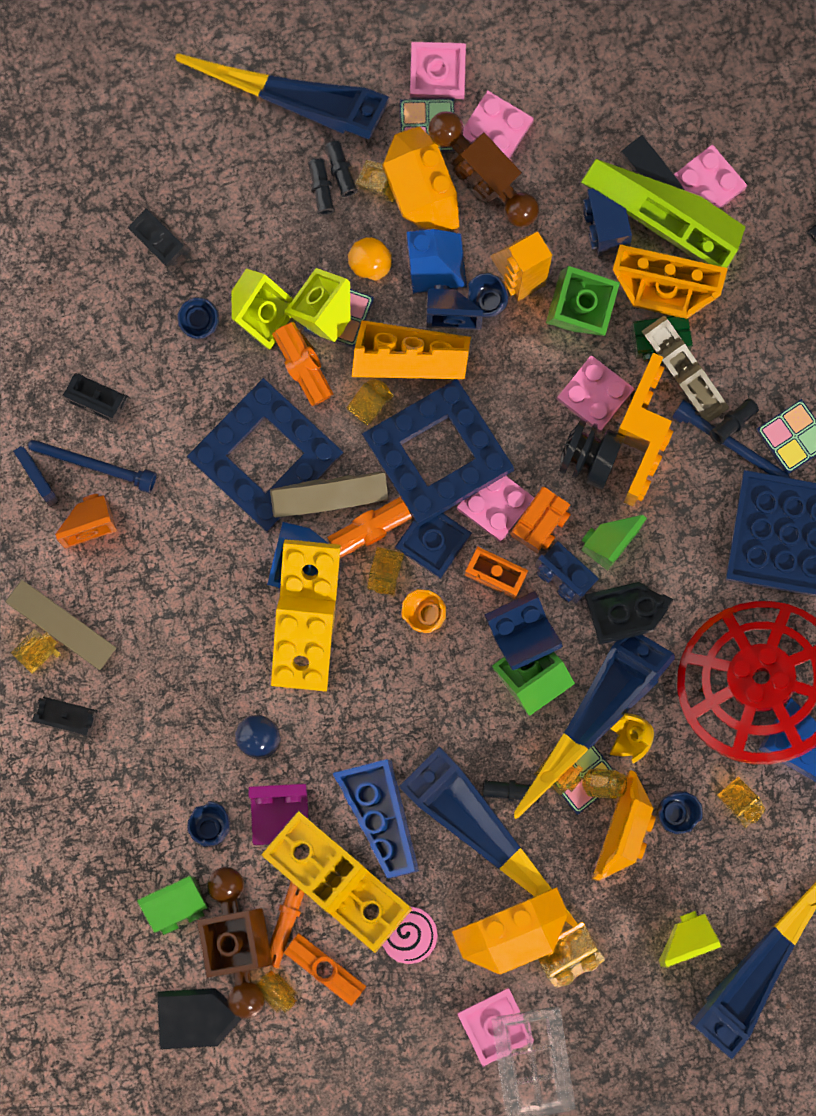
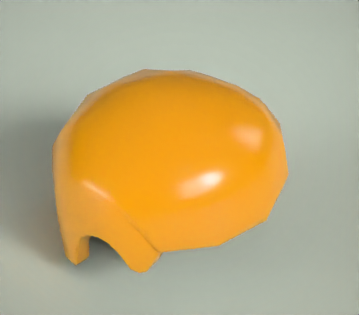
(370, 258)
(423, 610)

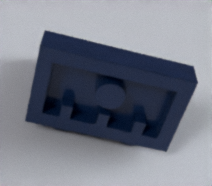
(565, 573)
(523, 631)

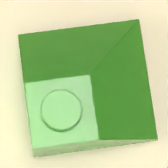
(611, 539)

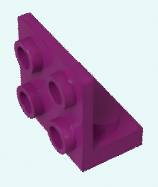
(274, 808)

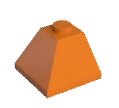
(86, 522)

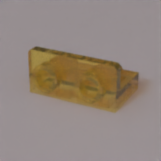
(572, 956)

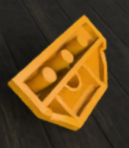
(421, 181)
(667, 282)
(626, 830)
(514, 934)

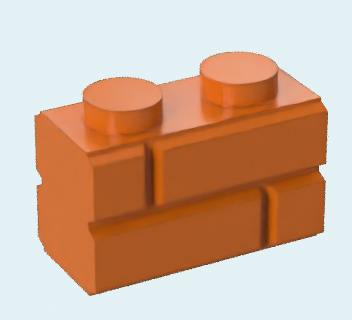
(540, 520)
(496, 572)

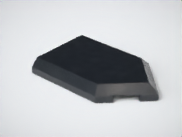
(625, 611)
(193, 1018)

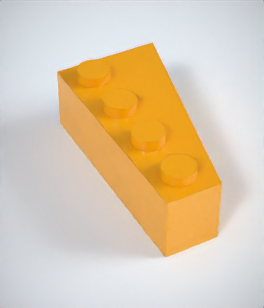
(524, 265)
(409, 353)

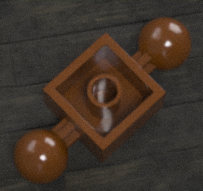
(484, 168)
(235, 943)

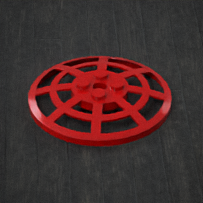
(745, 690)

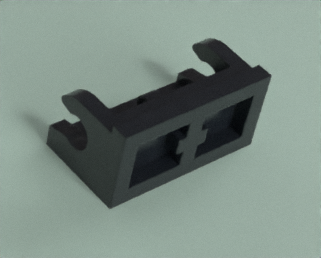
(158, 237)
(95, 398)
(65, 716)

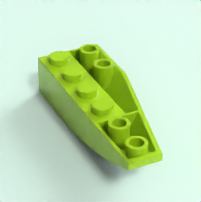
(670, 212)

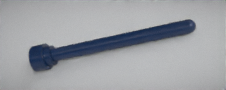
(686, 414)
(143, 480)

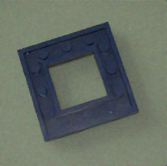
(262, 403)
(426, 501)

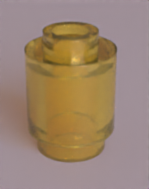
(604, 783)
(277, 992)

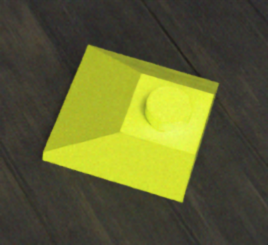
(322, 304)
(259, 306)
(689, 939)

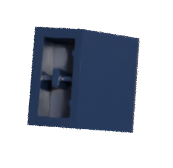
(608, 223)

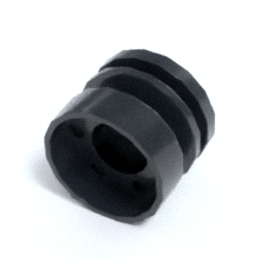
(591, 453)

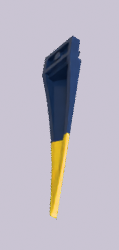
(331, 105)
(623, 679)
(454, 802)
(741, 996)

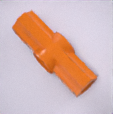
(302, 364)
(371, 526)
(309, 956)

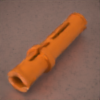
(285, 923)

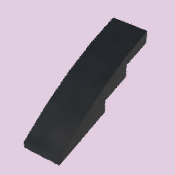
(647, 162)

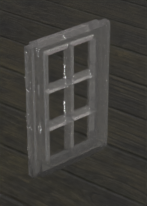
(559, 1061)

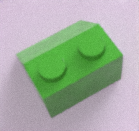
(582, 302)
(535, 682)
(174, 904)

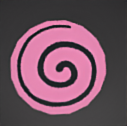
(412, 938)

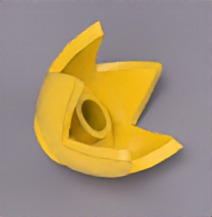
(633, 738)

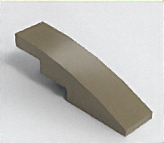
(685, 369)
(329, 494)
(60, 624)

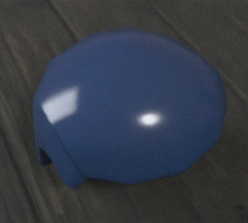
(488, 293)
(198, 318)
(257, 737)
(679, 812)
(208, 824)

